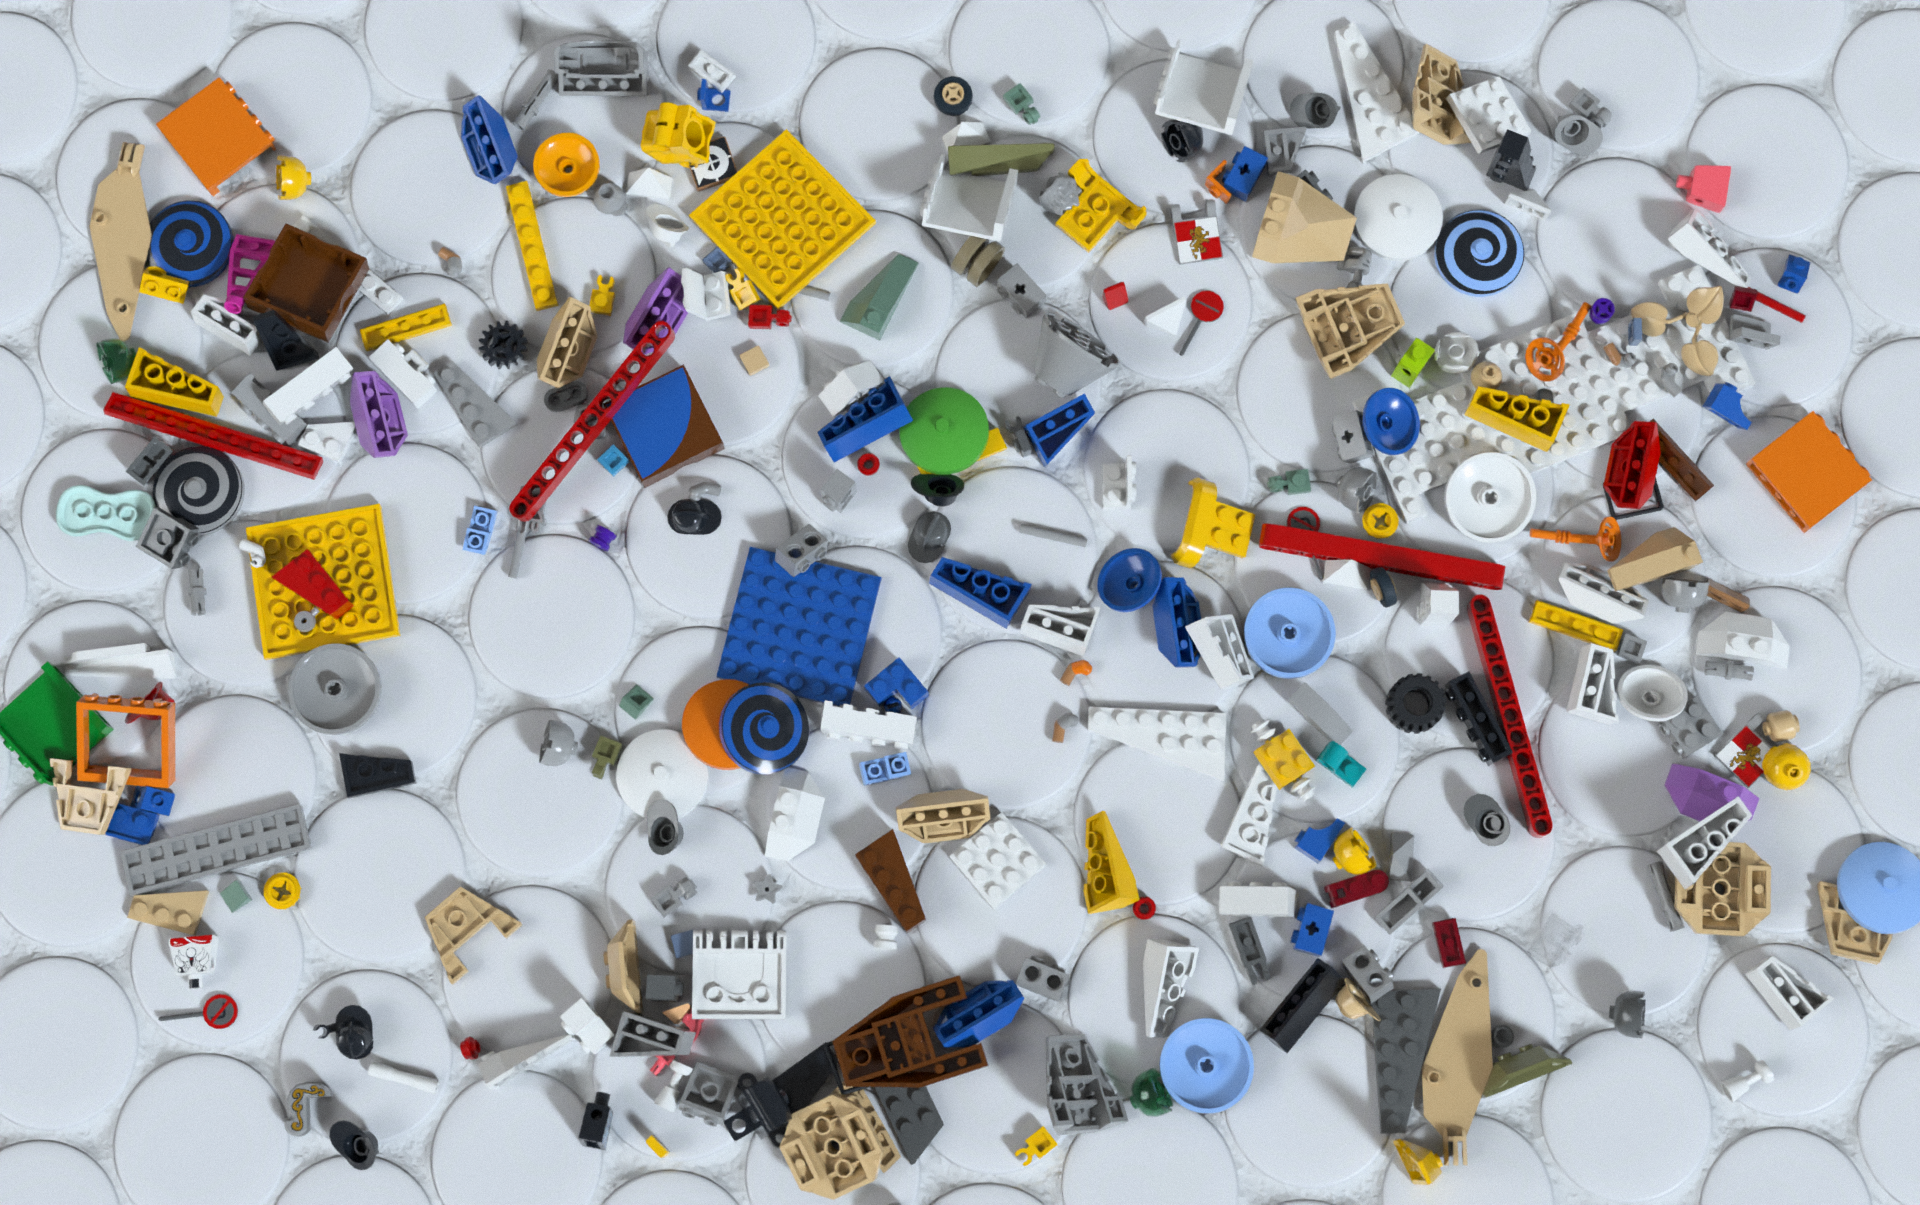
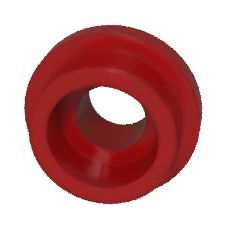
(868, 457)
(1151, 908)
(470, 1048)

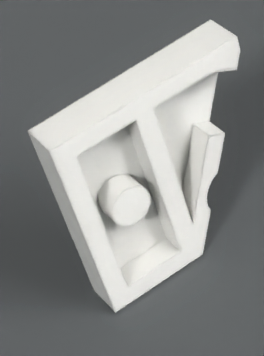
(328, 439)

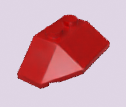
(1633, 465)

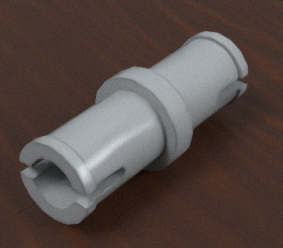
(197, 592)
(1729, 670)

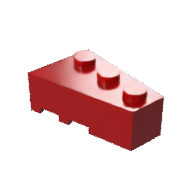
(314, 584)

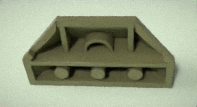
(1522, 1067)

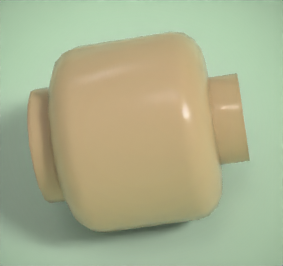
(1781, 726)

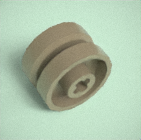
(977, 259)

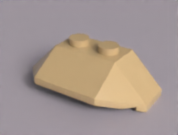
(567, 344)
(943, 815)
(624, 967)

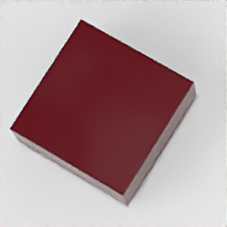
(1743, 298)

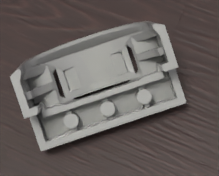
(602, 57)

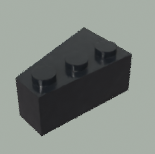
(1513, 161)

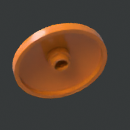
(702, 719)

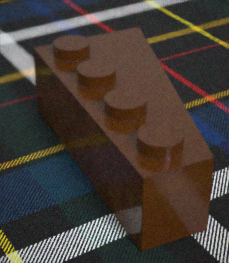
(891, 877)

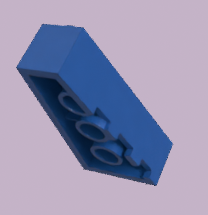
(866, 421)
(980, 590)

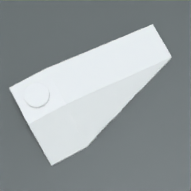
(1697, 242)
(1165, 973)
(508, 1064)

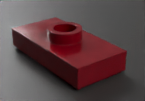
(1448, 943)

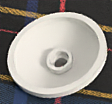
(1652, 693)

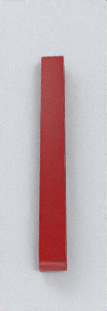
(603, 416)
(1390, 557)
(1507, 727)

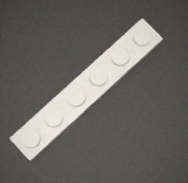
(372, 286)

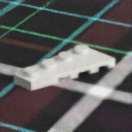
(1252, 818)

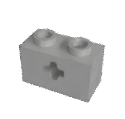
(1019, 280)
(1343, 430)

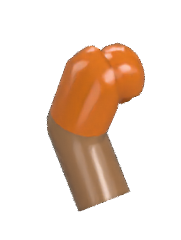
(1075, 668)

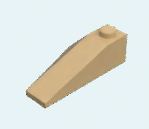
(1656, 558)

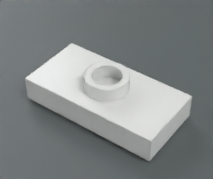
(712, 70)

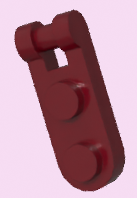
(1357, 887)

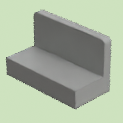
(1752, 332)

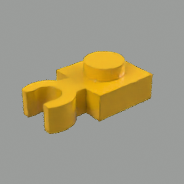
(743, 291)
(602, 300)
(1039, 1143)

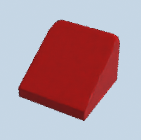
(1115, 296)

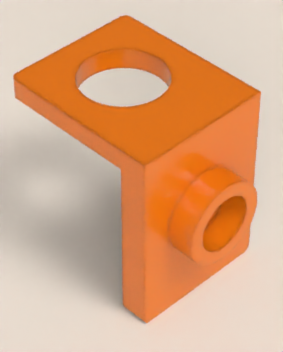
(1215, 187)

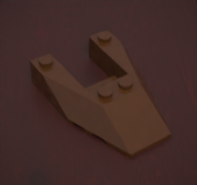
(895, 1047)

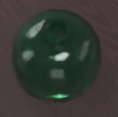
(116, 359)
(1150, 1094)

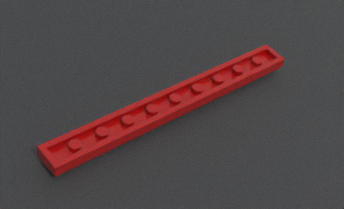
(213, 435)

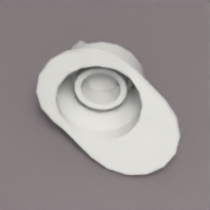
(666, 224)

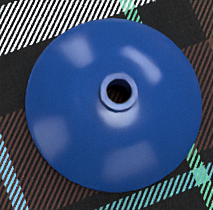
(1399, 421)
(1124, 572)

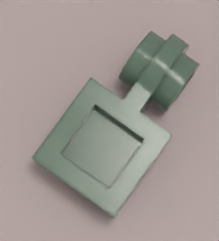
(1018, 100)
(1296, 482)

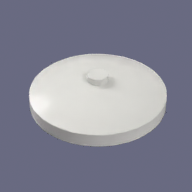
(1398, 217)
(1490, 497)
(661, 768)

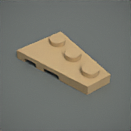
(170, 910)

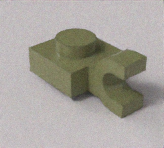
(605, 753)

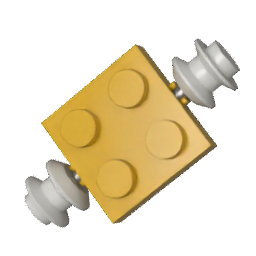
(1283, 759)

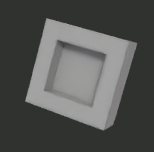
(1632, 648)

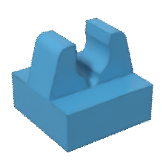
(613, 460)

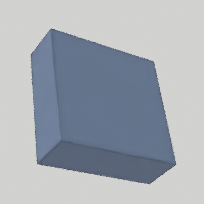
(717, 260)
(1635, 332)
(683, 943)

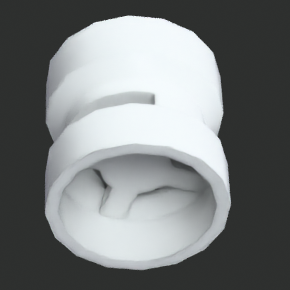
(886, 937)

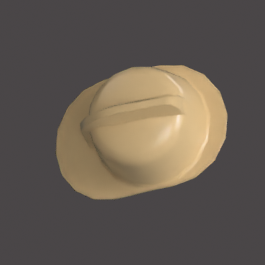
(1353, 1003)

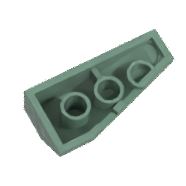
(877, 301)

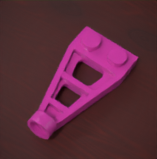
(247, 248)

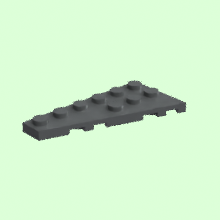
(1400, 1051)

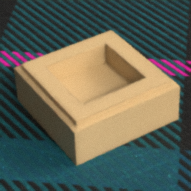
(754, 360)

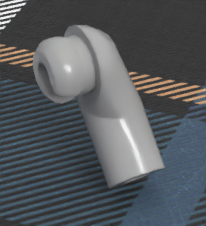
(1668, 378)
(703, 488)

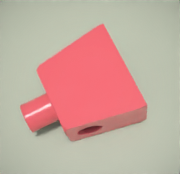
(1706, 186)

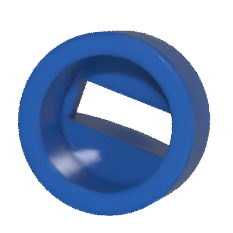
(897, 709)

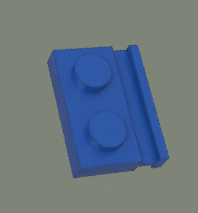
(132, 824)

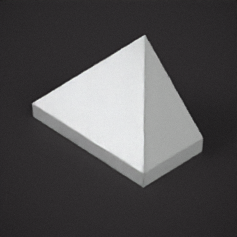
(966, 134)
(649, 184)
(1529, 203)
(1167, 318)
(1346, 574)

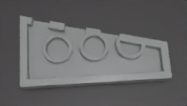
(477, 410)

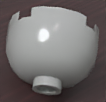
(1356, 487)
(1684, 593)
(558, 744)

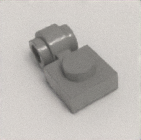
(1586, 104)
(668, 899)

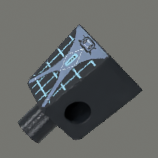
(596, 1132)

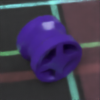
(1605, 307)
(602, 538)

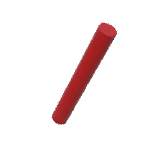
(1780, 307)

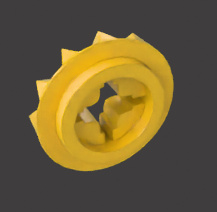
(1378, 510)
(279, 880)

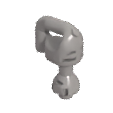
(1356, 266)

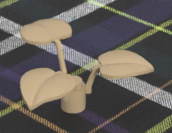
(1705, 307)

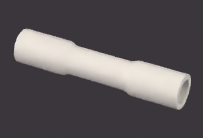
(417, 1081)

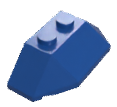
(487, 141)
(1172, 611)
(982, 1014)

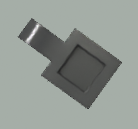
(1020, 442)

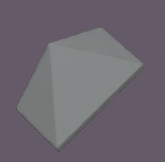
(1401, 857)

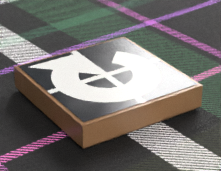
(719, 167)

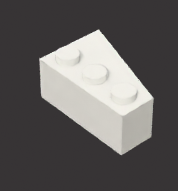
(233, 328)
(1437, 604)
(1060, 626)
(1221, 649)
(1593, 685)
(1786, 992)

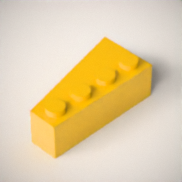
(170, 385)

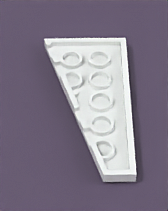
(1374, 103)
(1176, 736)

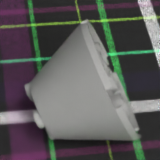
(1070, 356)

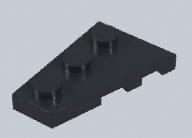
(282, 341)

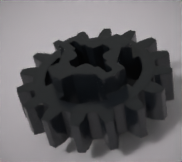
(493, 351)

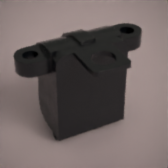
(763, 1110)

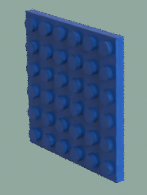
(799, 628)

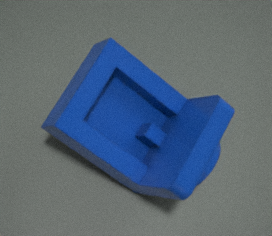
(1794, 274)

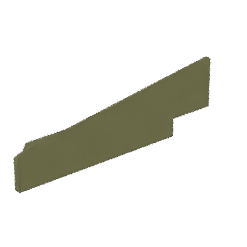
(998, 159)

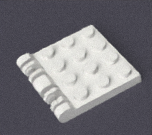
(739, 979)

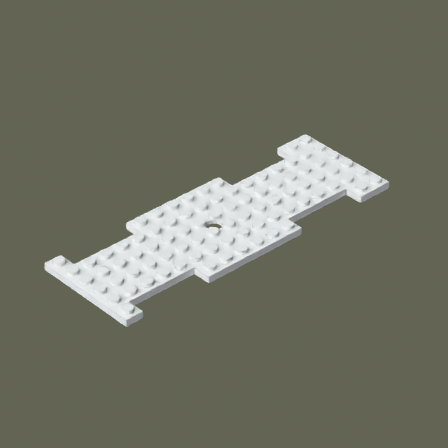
(1589, 383)

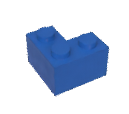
(896, 679)

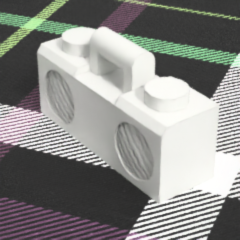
(395, 367)

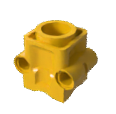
(677, 135)

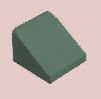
(635, 701)
(235, 896)

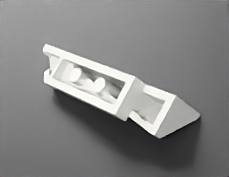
(121, 661)

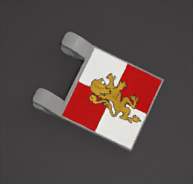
(1197, 237)
(1746, 752)

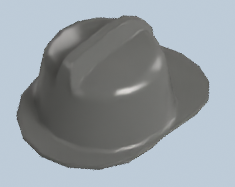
(1314, 110)
(929, 537)
(1487, 819)
(663, 827)

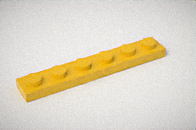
(532, 245)

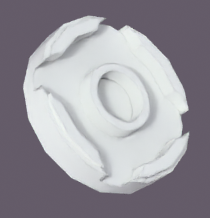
(1456, 352)

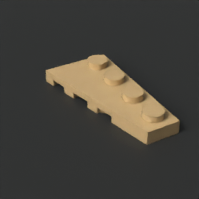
(890, 1152)

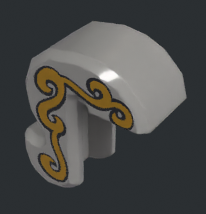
(299, 1105)

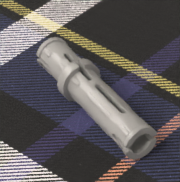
(531, 107)
(1666, 896)

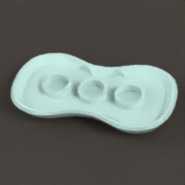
(88, 511)

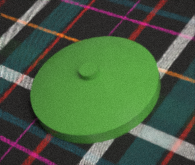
(945, 432)

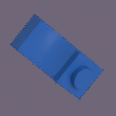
(1725, 404)
(1317, 842)

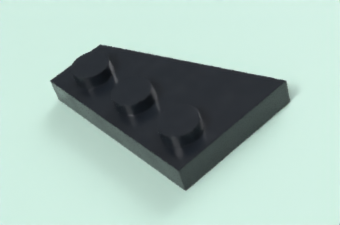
(373, 774)
(805, 1078)

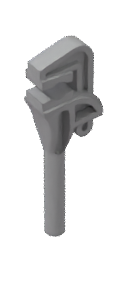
(522, 529)

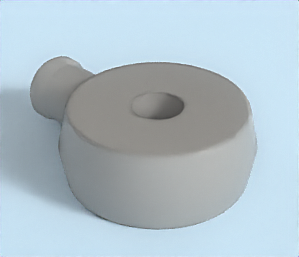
(306, 615)

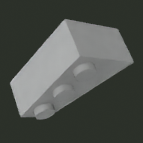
(251, 395)
(647, 1037)

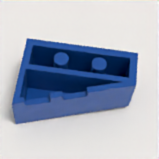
(1058, 427)

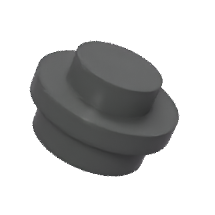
(1502, 1036)

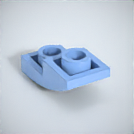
(480, 530)
(884, 769)

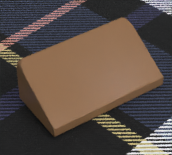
(1727, 596)

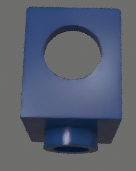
(706, 95)
(153, 800)

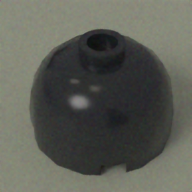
(1182, 139)

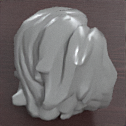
(1060, 194)

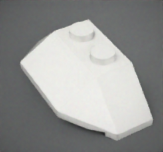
(1594, 593)
(1744, 640)
(794, 815)

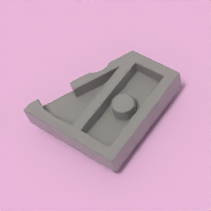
(1282, 148)

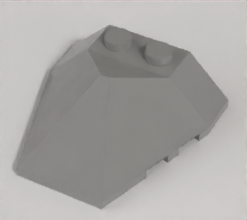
(1077, 1088)

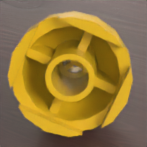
(291, 178)
(1786, 766)
(1352, 853)

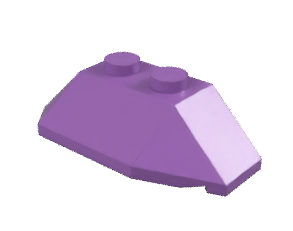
(659, 303)
(377, 414)
(1703, 793)

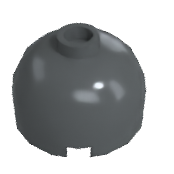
(1629, 1013)

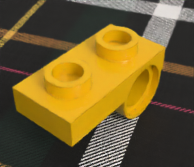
(160, 285)

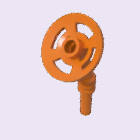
(1549, 355)
(1602, 539)

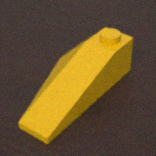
(1108, 875)
(1419, 1162)

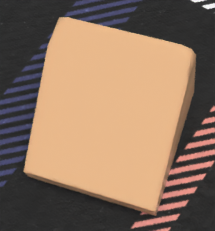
(677, 1013)

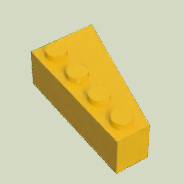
(1518, 416)

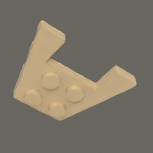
(87, 807)
(459, 920)
(1845, 935)

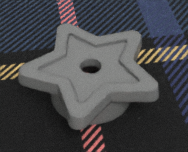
(773, 889)

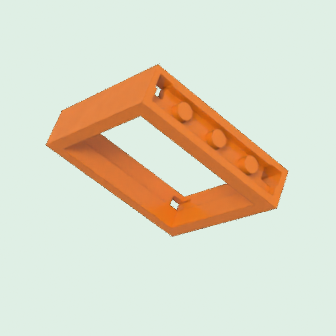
(135, 705)

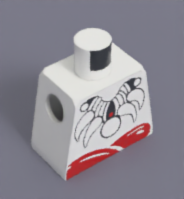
(194, 957)

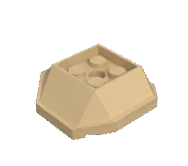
(1744, 898)
(814, 1160)

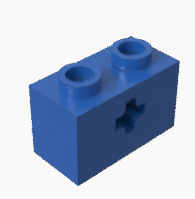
(1253, 164)
(1313, 943)

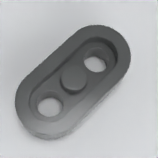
(566, 396)

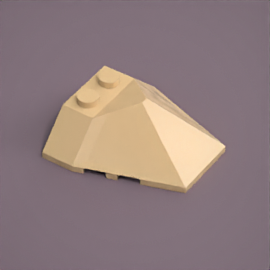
(1431, 113)
(1302, 225)
(1348, 323)

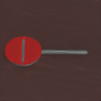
(1206, 307)

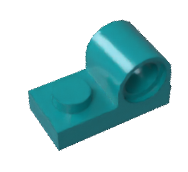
(1337, 761)

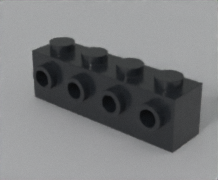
(1478, 718)
(1302, 1005)

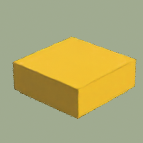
(657, 1146)

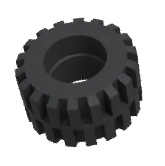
(1429, 690)

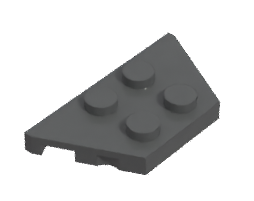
(912, 1117)

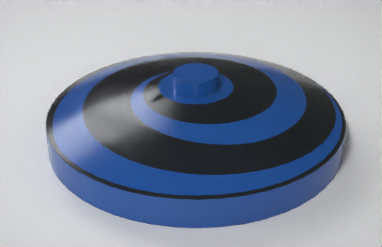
(190, 242)
(763, 728)

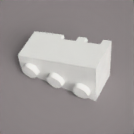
(1258, 900)

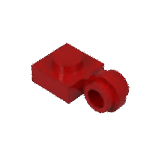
(761, 317)

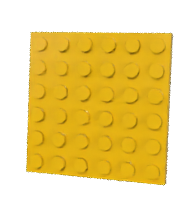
(782, 219)
(353, 552)

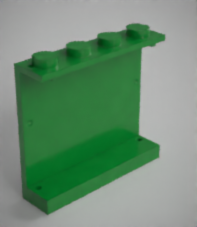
(44, 723)

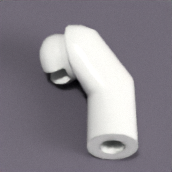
(256, 551)

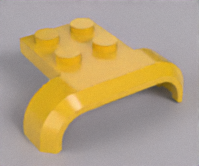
(1098, 208)
(1212, 526)

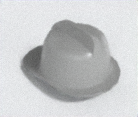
(1578, 134)

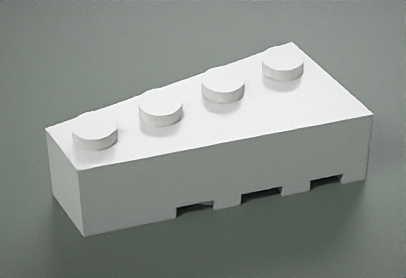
(308, 386)
(868, 725)
(1698, 846)

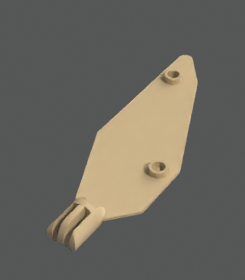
(121, 237)
(1459, 1059)

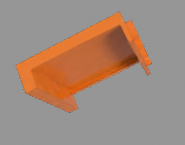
(215, 134)
(1809, 471)

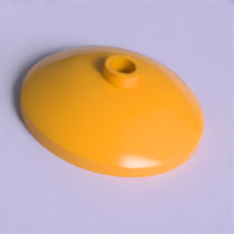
(562, 152)

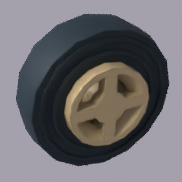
(953, 88)
(1383, 587)

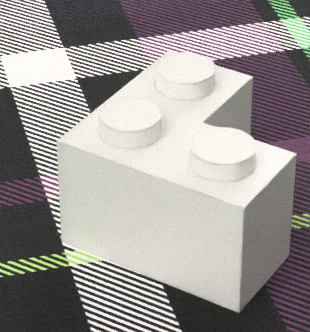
(850, 386)
(588, 1025)

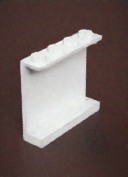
(1201, 91)
(967, 203)

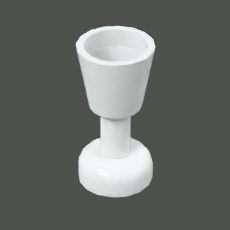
(1738, 1085)
(669, 1095)

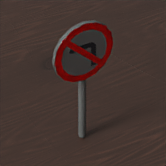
(1305, 519)
(218, 1012)

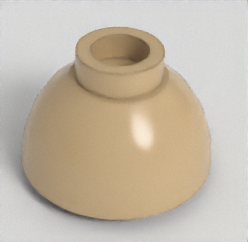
(1486, 375)

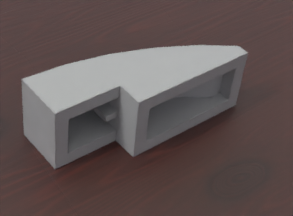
(1320, 714)
(1409, 901)

